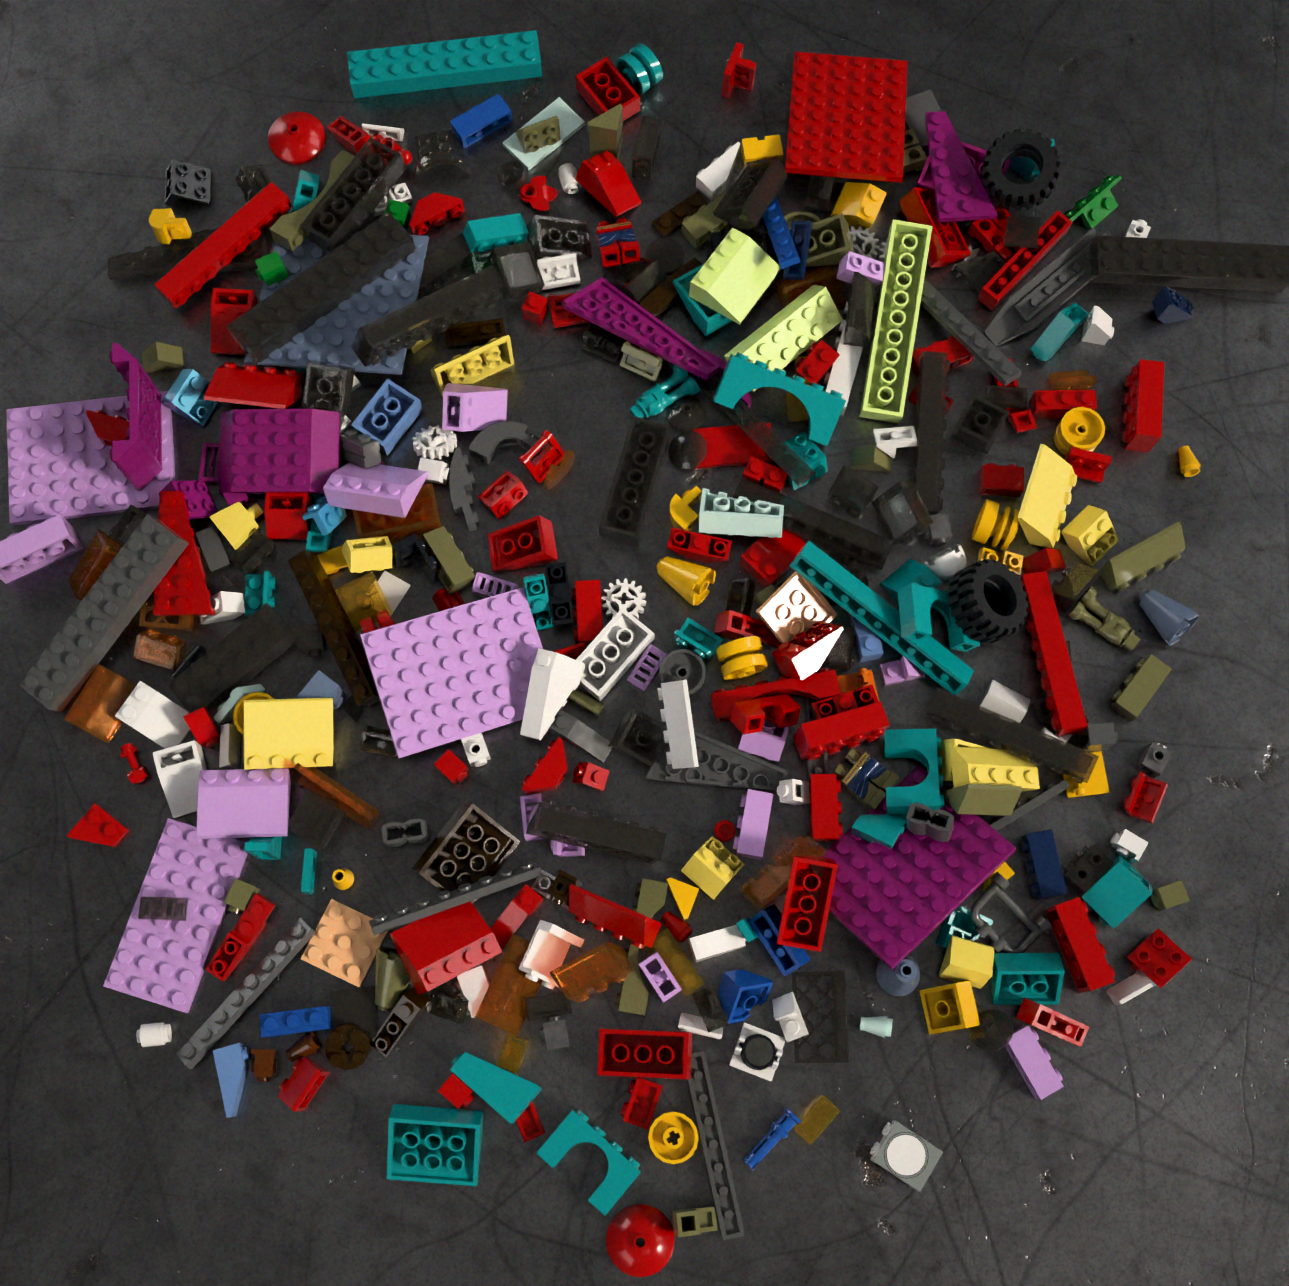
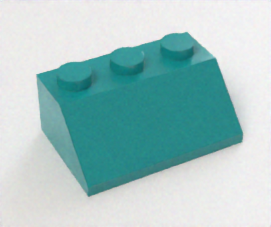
(1027, 976)

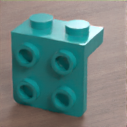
(810, 454)
(697, 639)

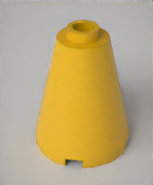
(686, 578)

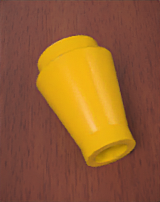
(1188, 463)
(347, 880)

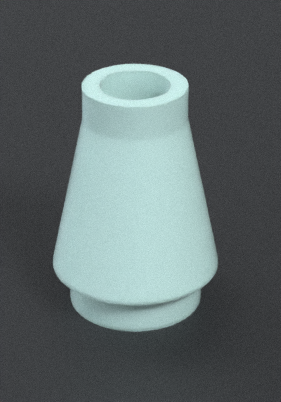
(878, 1025)

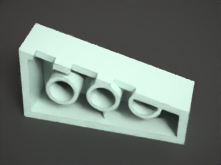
(739, 516)

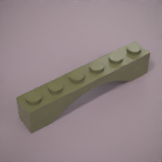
(287, 228)
(634, 993)

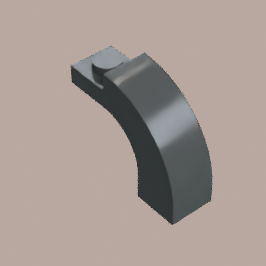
(500, 435)

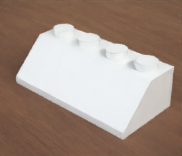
(613, 653)
(679, 724)

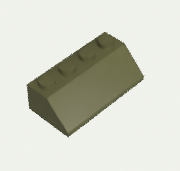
(1144, 557)

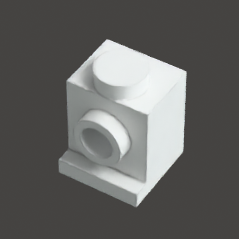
(1138, 229)
(479, 758)
(788, 792)
(1128, 845)

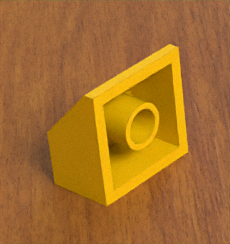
(859, 204)
(949, 1007)

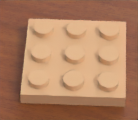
(795, 608)
(344, 944)

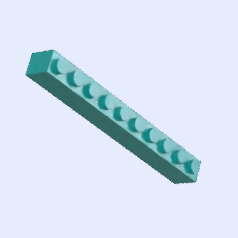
(880, 617)

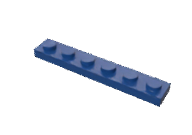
(780, 235)

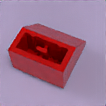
(284, 515)

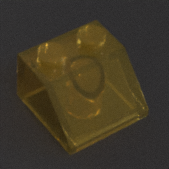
(362, 599)

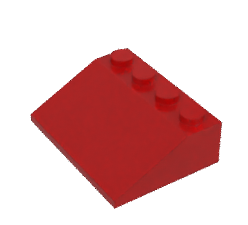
(255, 386)
(444, 946)

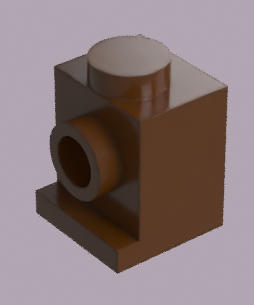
(264, 1064)

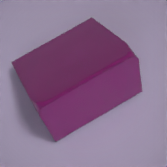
(232, 498)

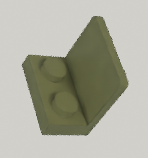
(539, 134)

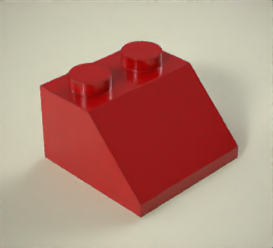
(302, 1084)

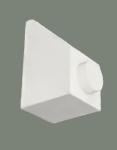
(1097, 327)

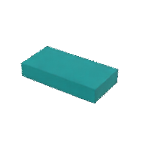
(308, 873)
(747, 930)

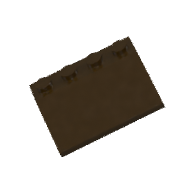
(465, 849)

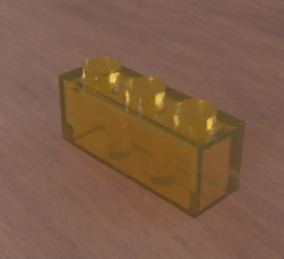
(677, 962)

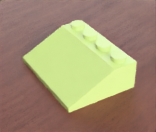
(734, 277)

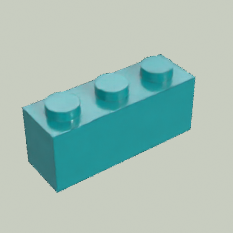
(495, 232)

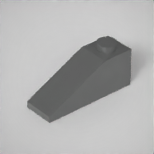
(580, 736)

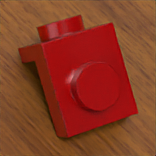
(590, 775)

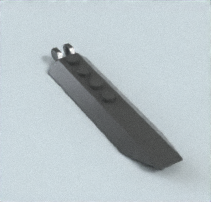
(1044, 292)

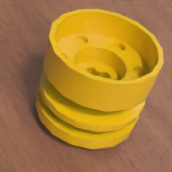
(996, 525)

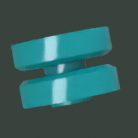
(640, 68)

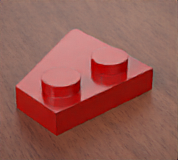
(98, 828)

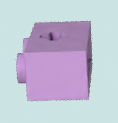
(864, 265)
(660, 977)

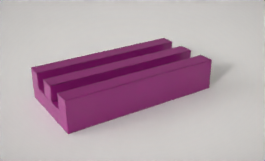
(210, 479)

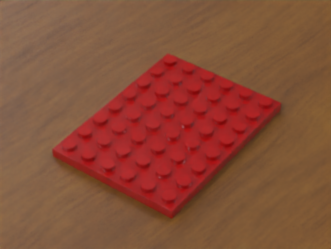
(847, 117)

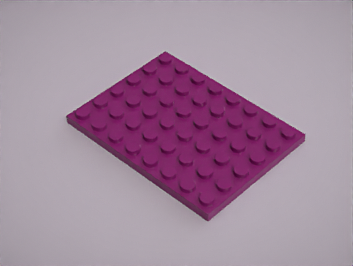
(906, 891)

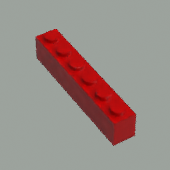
(1024, 261)

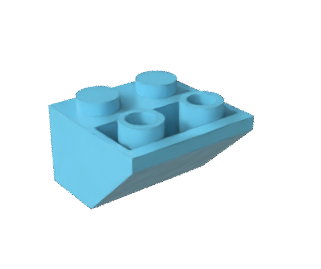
(187, 397)

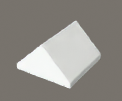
(1005, 701)

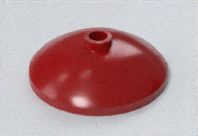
(297, 145)
(635, 1223)

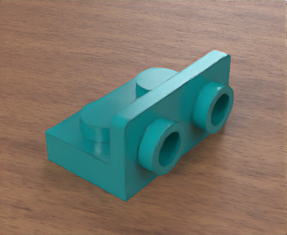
(258, 592)

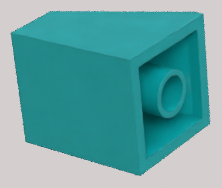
(1117, 893)

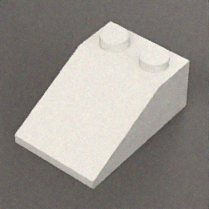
(154, 716)

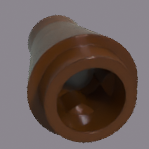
(303, 1047)

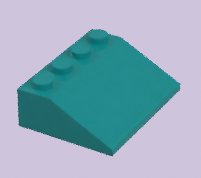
(434, 1144)

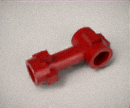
(138, 772)

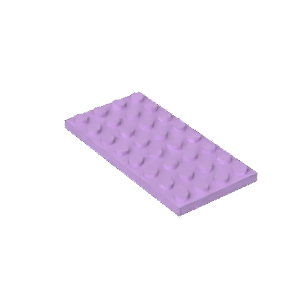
(167, 958)

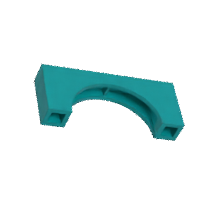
(743, 376)

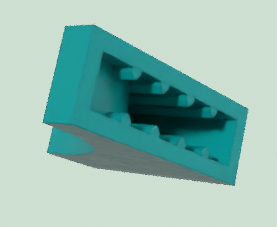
(1059, 331)
(264, 848)

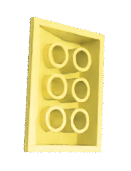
(475, 364)
(1046, 498)
(287, 733)

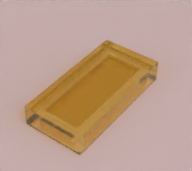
(795, 408)
(816, 1120)

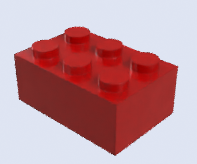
(605, 88)

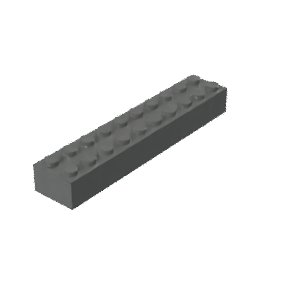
(103, 613)

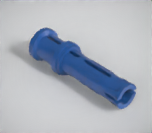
(778, 1131)

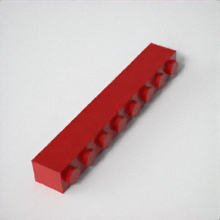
(223, 245)
(1052, 656)

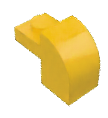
(167, 226)
(680, 509)

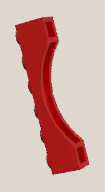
(816, 686)

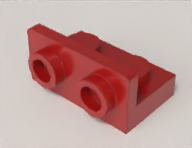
(1088, 464)
(503, 494)

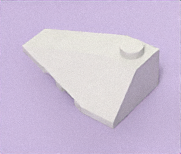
(550, 684)

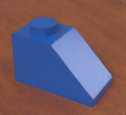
(741, 992)

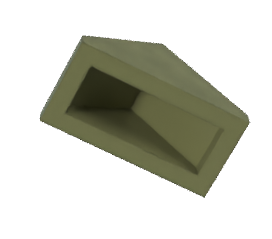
(162, 357)
(870, 459)

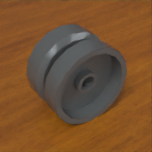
(683, 660)

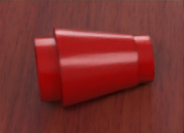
(678, 927)

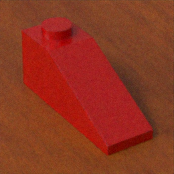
(348, 134)
(737, 626)
(516, 915)
(1052, 1022)

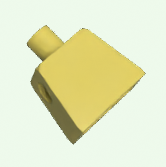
(237, 522)

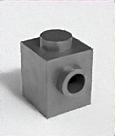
(940, 531)
(1154, 759)
(554, 1033)

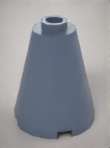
(1167, 615)
(897, 982)

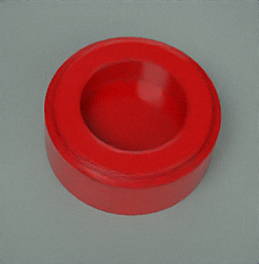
(724, 831)

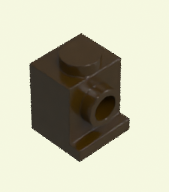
(562, 897)

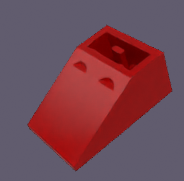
(225, 308)
(807, 650)

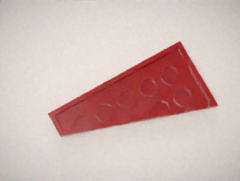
(184, 585)

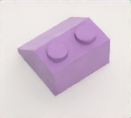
(767, 743)

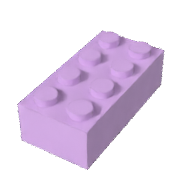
(37, 547)

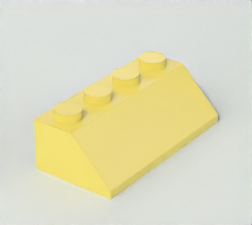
(992, 768)

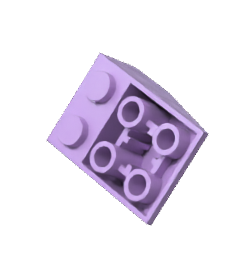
(473, 407)

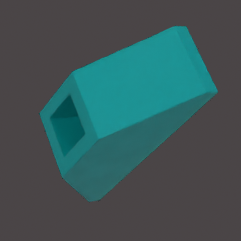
(305, 190)
(538, 600)

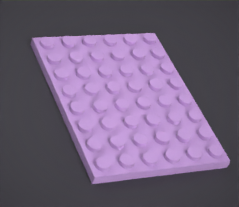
(67, 470)
(454, 670)

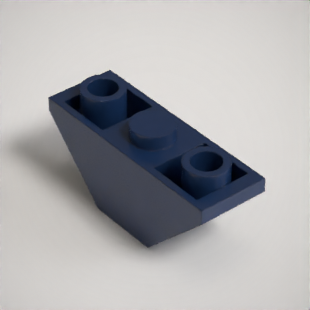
(1171, 306)

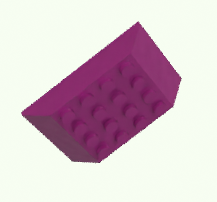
(278, 450)

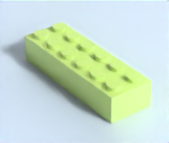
(791, 329)

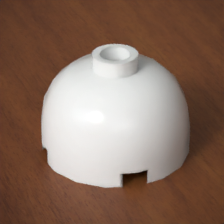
(947, 562)

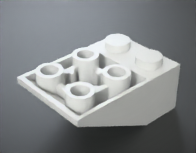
(179, 775)

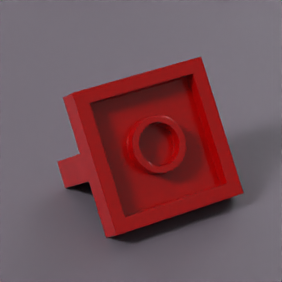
(738, 72)

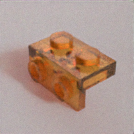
(1072, 380)
(158, 648)

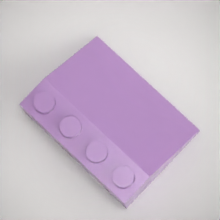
(374, 489)
(243, 803)

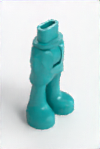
(656, 400)

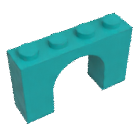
(915, 617)
(923, 747)
(620, 1169)

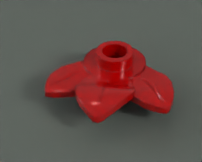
(540, 193)

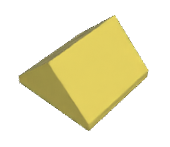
(967, 962)

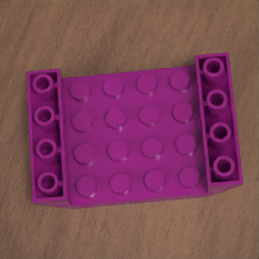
(141, 454)

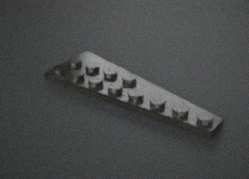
(162, 258)

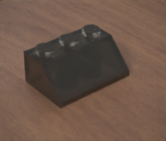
(860, 311)

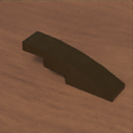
(666, 294)

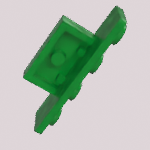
(1097, 204)

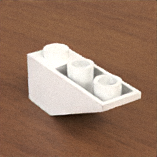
(716, 176)

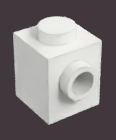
(437, 470)

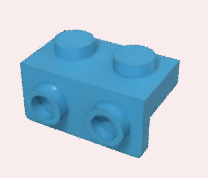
(325, 516)

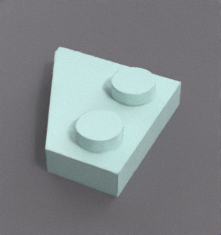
(226, 709)

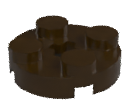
(340, 1057)

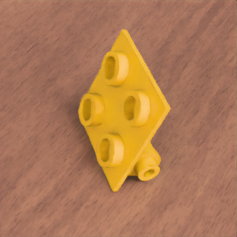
(1096, 784)

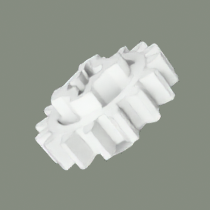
(863, 241)
(434, 442)
(631, 601)

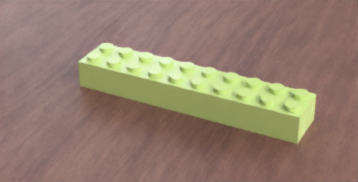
(896, 322)

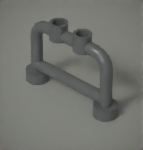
(984, 929)

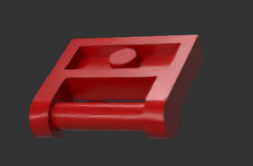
(561, 316)
(541, 464)

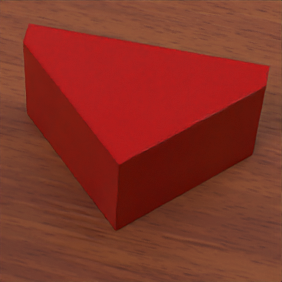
(1044, 560)

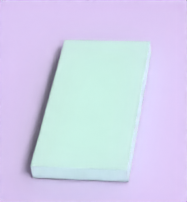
(568, 122)

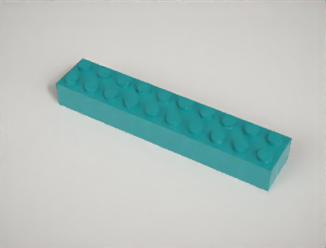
(444, 64)

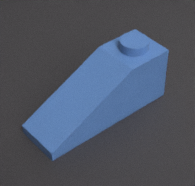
(867, 642)
(232, 1070)

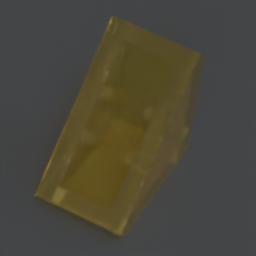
(513, 1053)

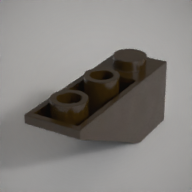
(399, 1021)

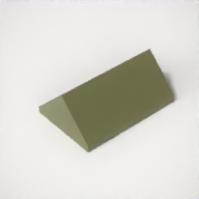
(606, 132)
(983, 799)

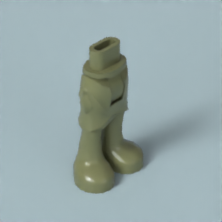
(1111, 628)

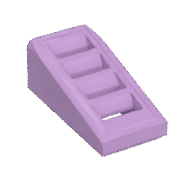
(490, 579)
(653, 671)
(527, 799)

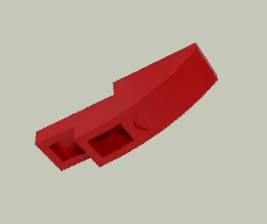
(241, 937)

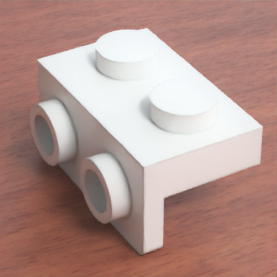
(559, 271)

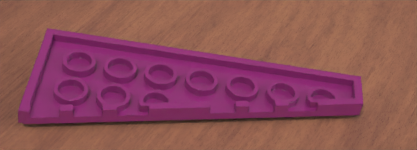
(622, 316)

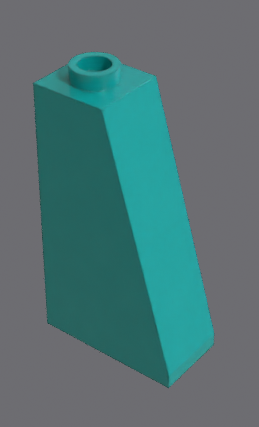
(499, 1088)

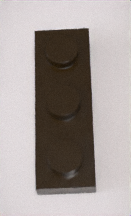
(673, 218)
(474, 332)

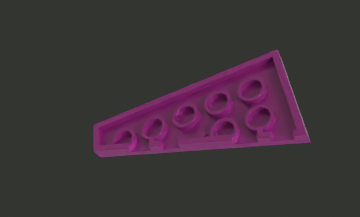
(955, 181)

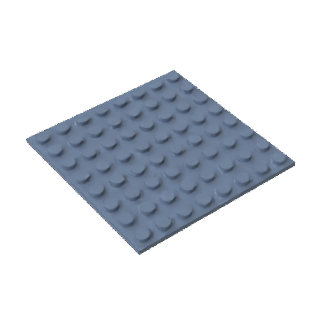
(334, 334)

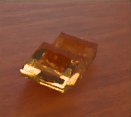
(557, 473)

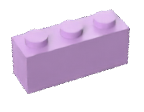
(753, 824)
(1034, 1063)

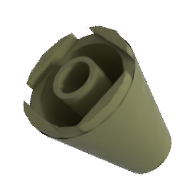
(390, 978)

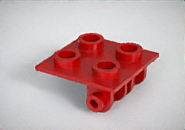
(1159, 958)

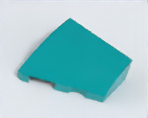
(880, 828)
(960, 925)

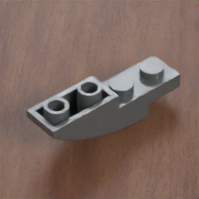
(460, 486)

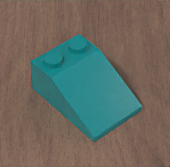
(703, 316)

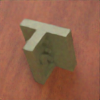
(641, 361)

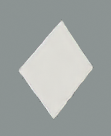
(393, 589)

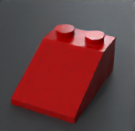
(608, 183)
(522, 545)
(770, 557)

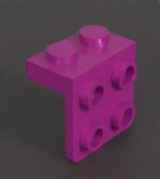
(196, 496)

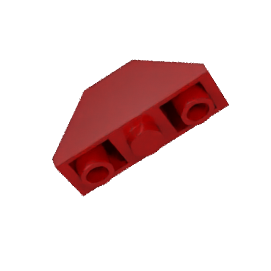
(434, 211)
(108, 427)
(699, 546)
(845, 702)
(548, 770)

